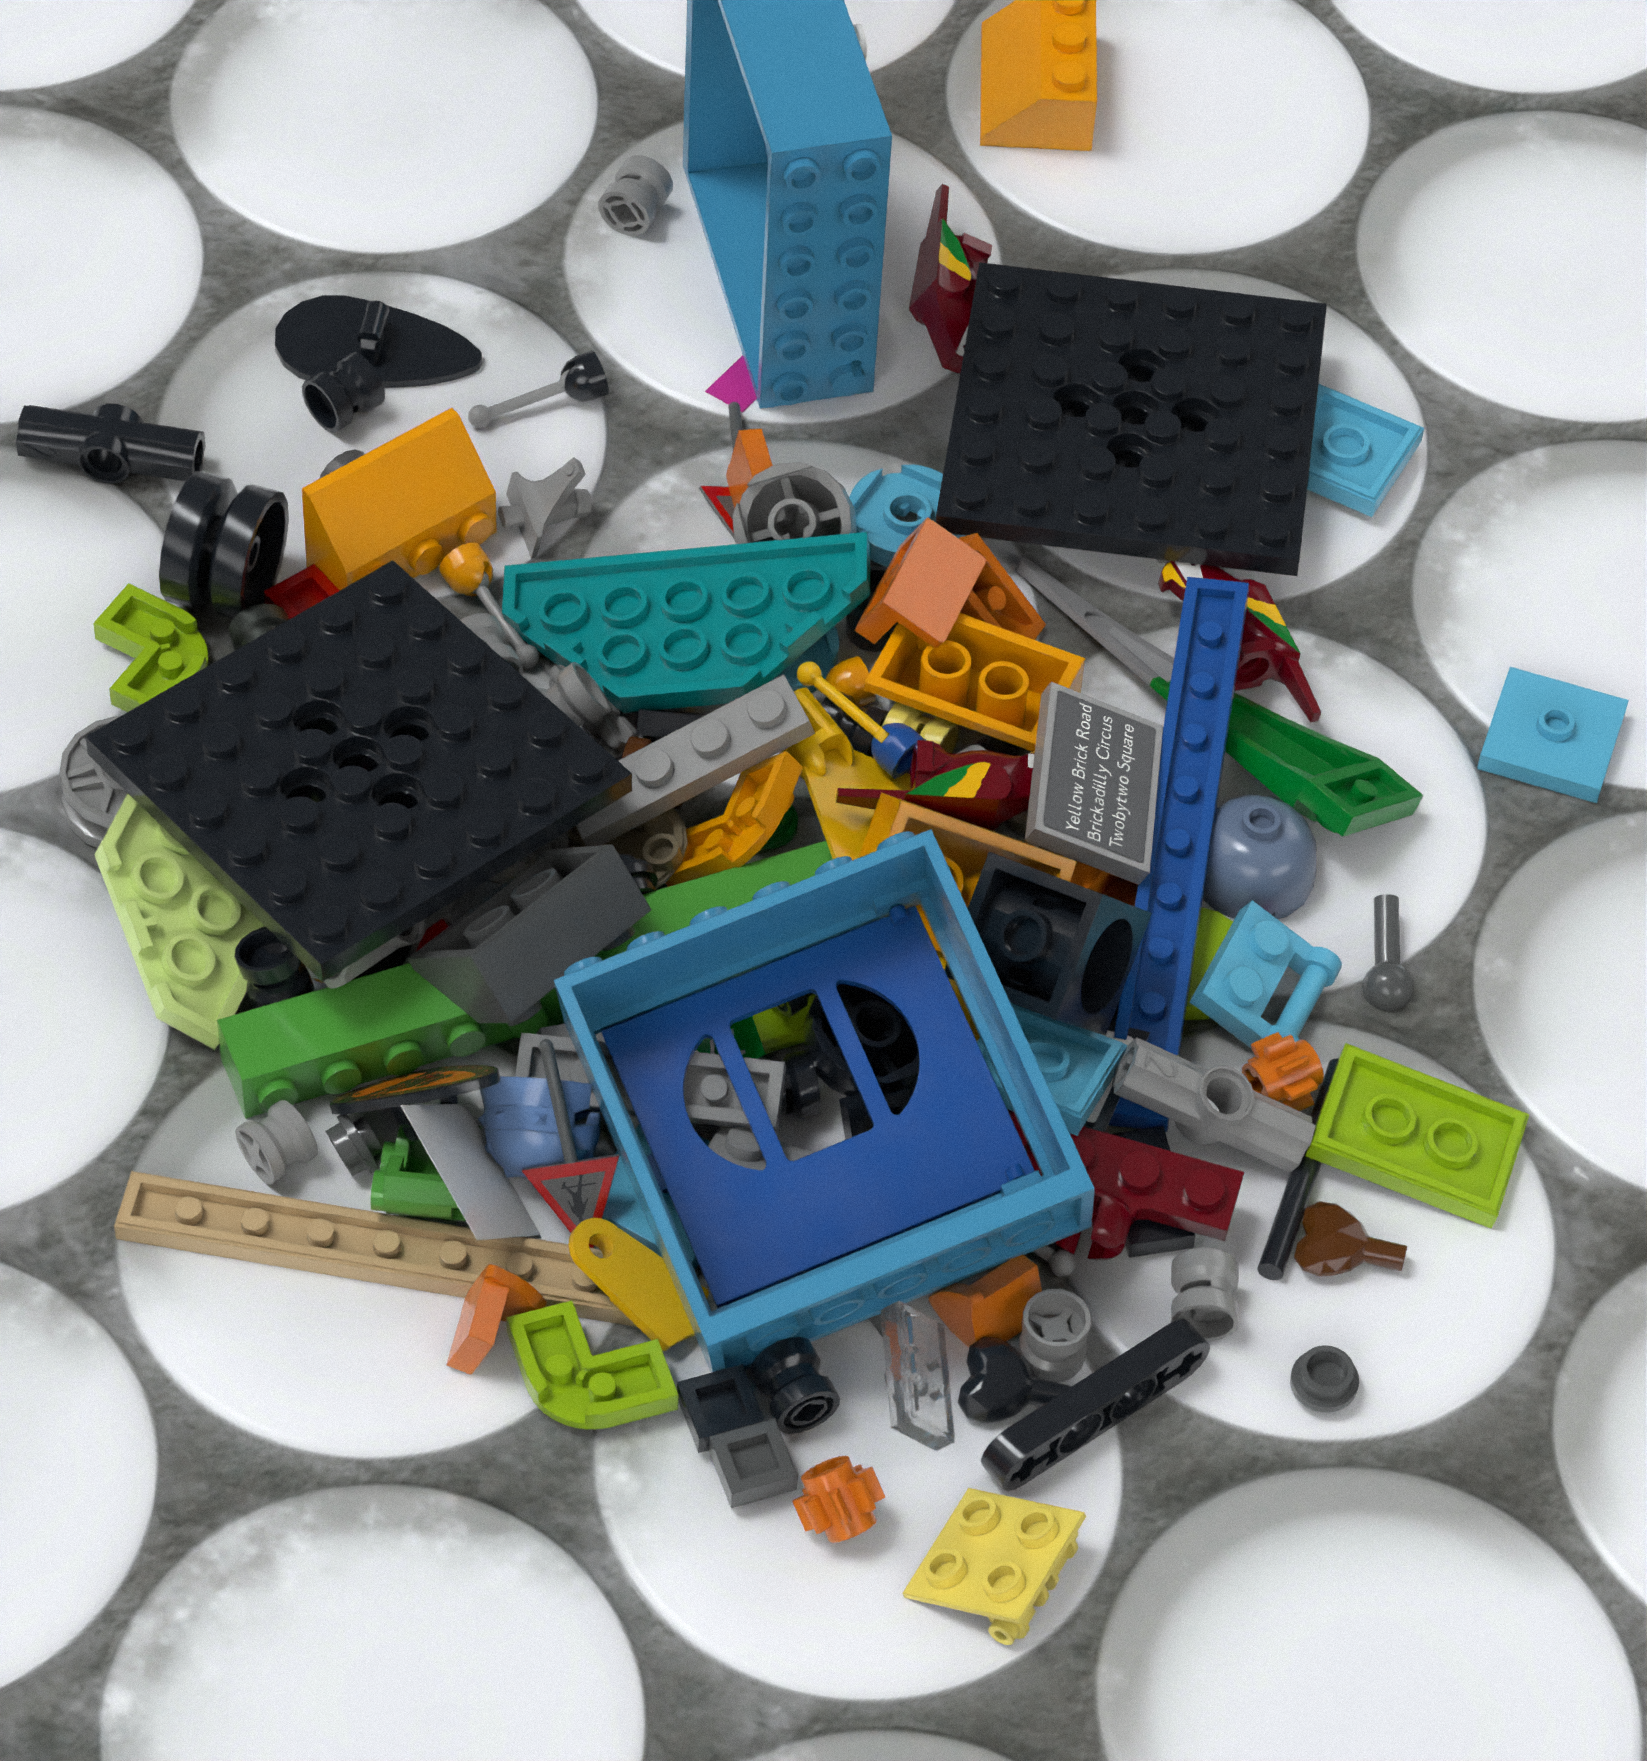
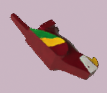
(946, 283)
(1266, 641)
(968, 785)

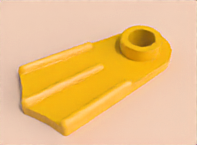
(632, 1280)

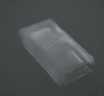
(917, 1376)

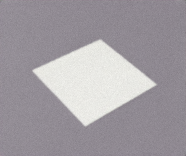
(470, 1172)

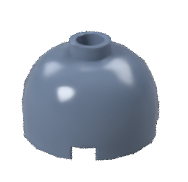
(1261, 855)

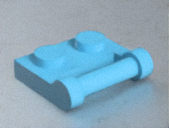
(1251, 967)

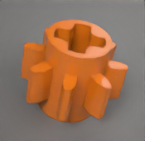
(1284, 1070)
(838, 1499)

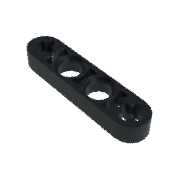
(1095, 1404)

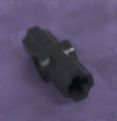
(110, 443)

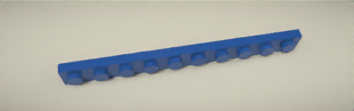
(1184, 819)

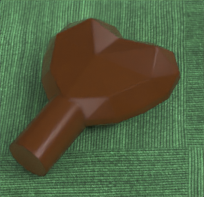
(1339, 1243)

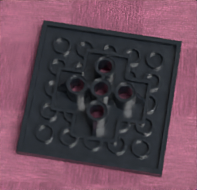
(1134, 419)
(358, 768)

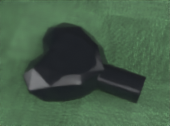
(1001, 1383)

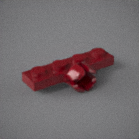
(1147, 1183)

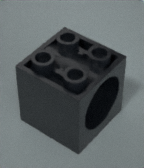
(1055, 942)

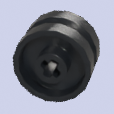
(222, 544)

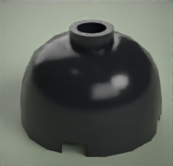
(881, 1032)

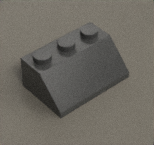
(531, 930)

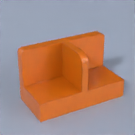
(923, 586)

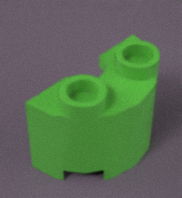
(410, 1183)

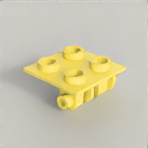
(997, 1560)

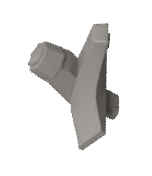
(545, 502)

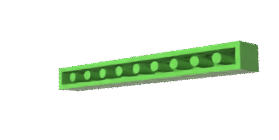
(402, 1022)

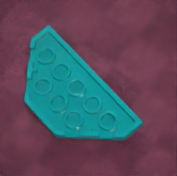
(688, 620)

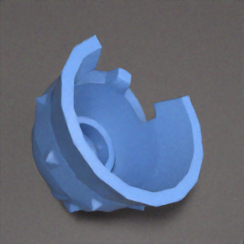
(523, 1124)

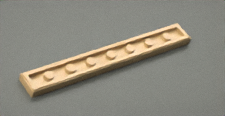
(346, 1242)

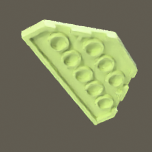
(175, 923)

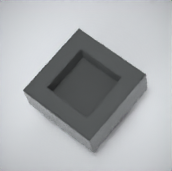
(753, 1463)

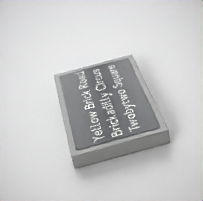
(1094, 783)

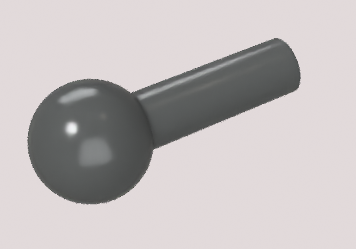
(1387, 983)

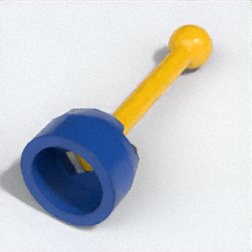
(891, 744)

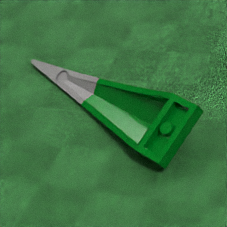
(1303, 768)

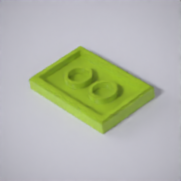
(1418, 1135)

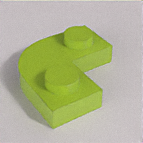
(160, 640)
(582, 1387)

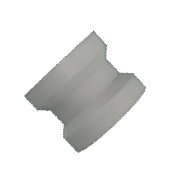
(276, 1141)

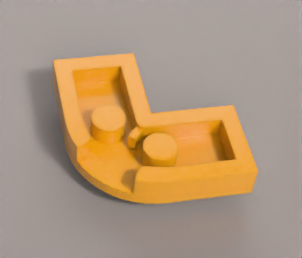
(749, 820)

